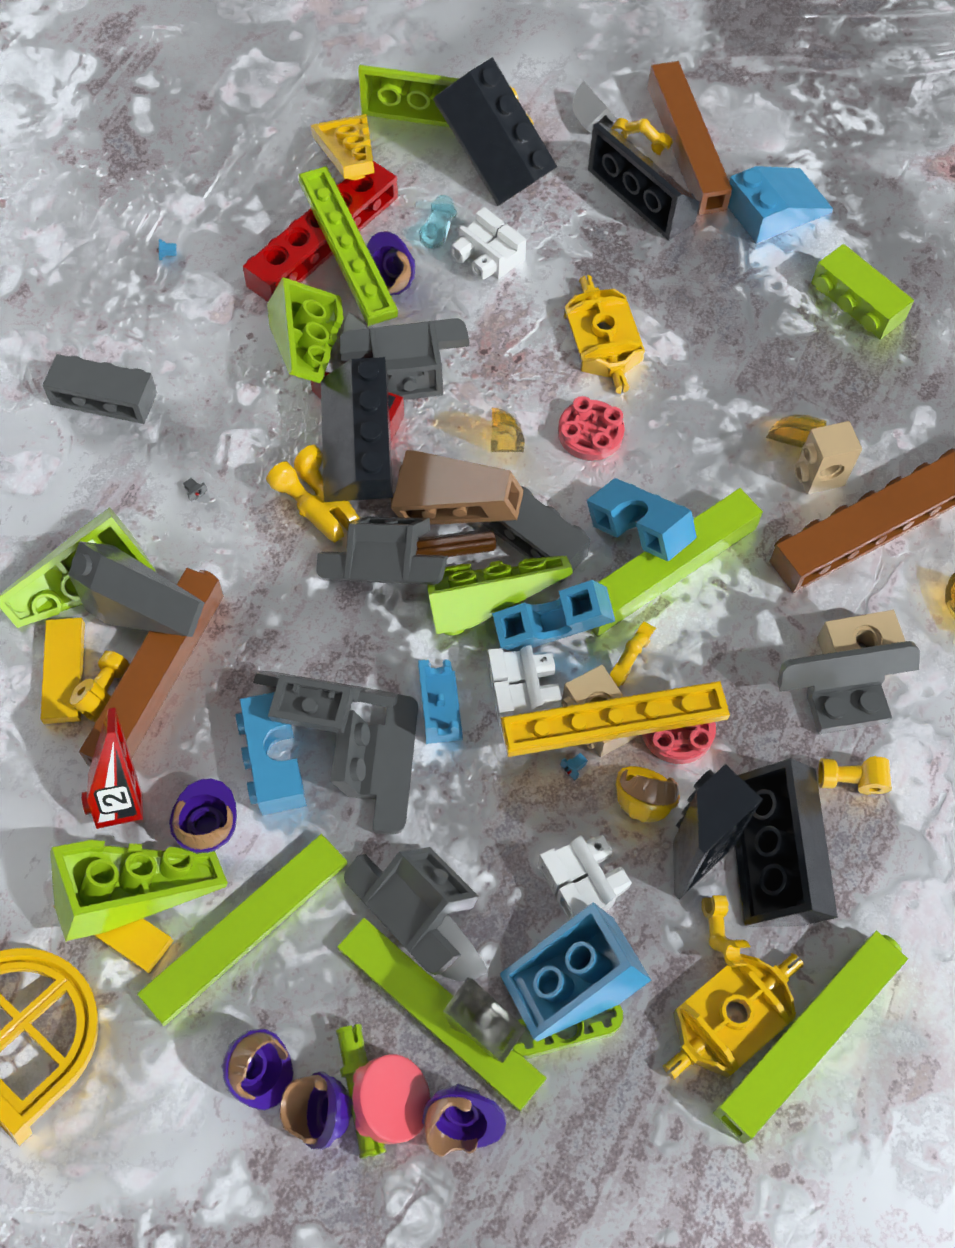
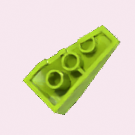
(304, 327)
(47, 586)
(471, 596)
(114, 886)

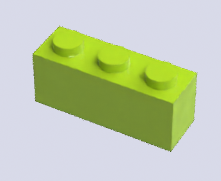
(862, 291)

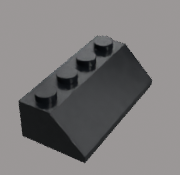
(495, 131)
(640, 183)
(356, 432)
(710, 825)
(785, 850)

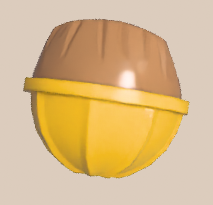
(646, 793)

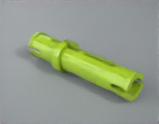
(353, 1057)

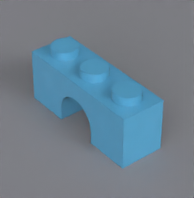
(661, 524)
(575, 611)
(276, 783)

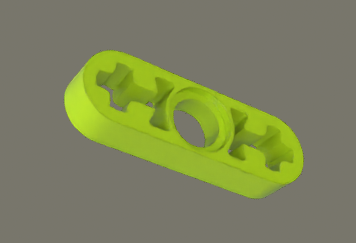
(597, 1031)

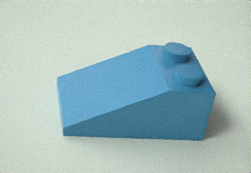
(774, 200)
(574, 974)

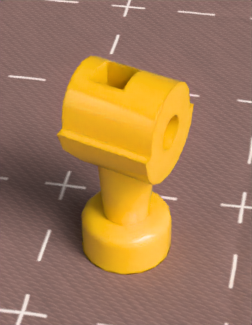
(92, 695)
(871, 776)

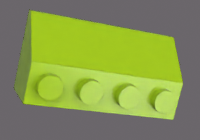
(402, 95)

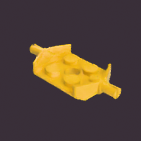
(604, 351)
(716, 1041)

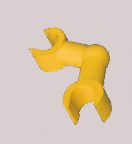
(658, 140)
(632, 650)
(715, 909)

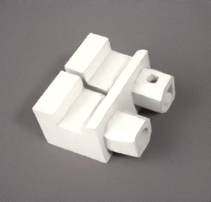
(490, 244)
(517, 684)
(578, 878)

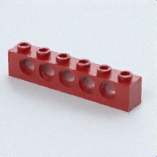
(303, 245)

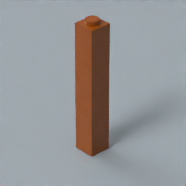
(690, 137)
(155, 669)

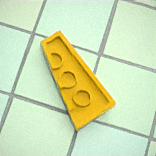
(346, 145)

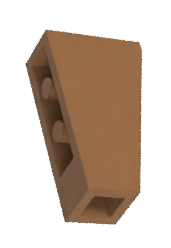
(454, 490)

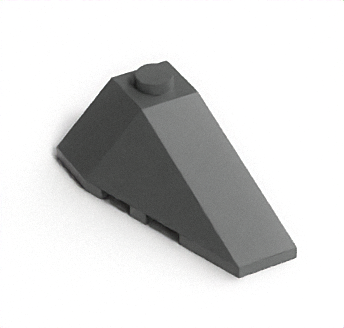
(130, 593)

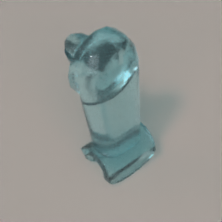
(435, 230)

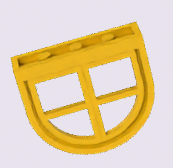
(19, 1115)

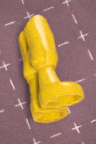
(307, 466)

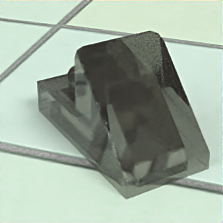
(483, 1020)

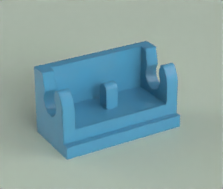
(439, 702)

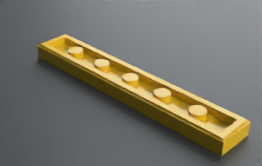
(614, 718)

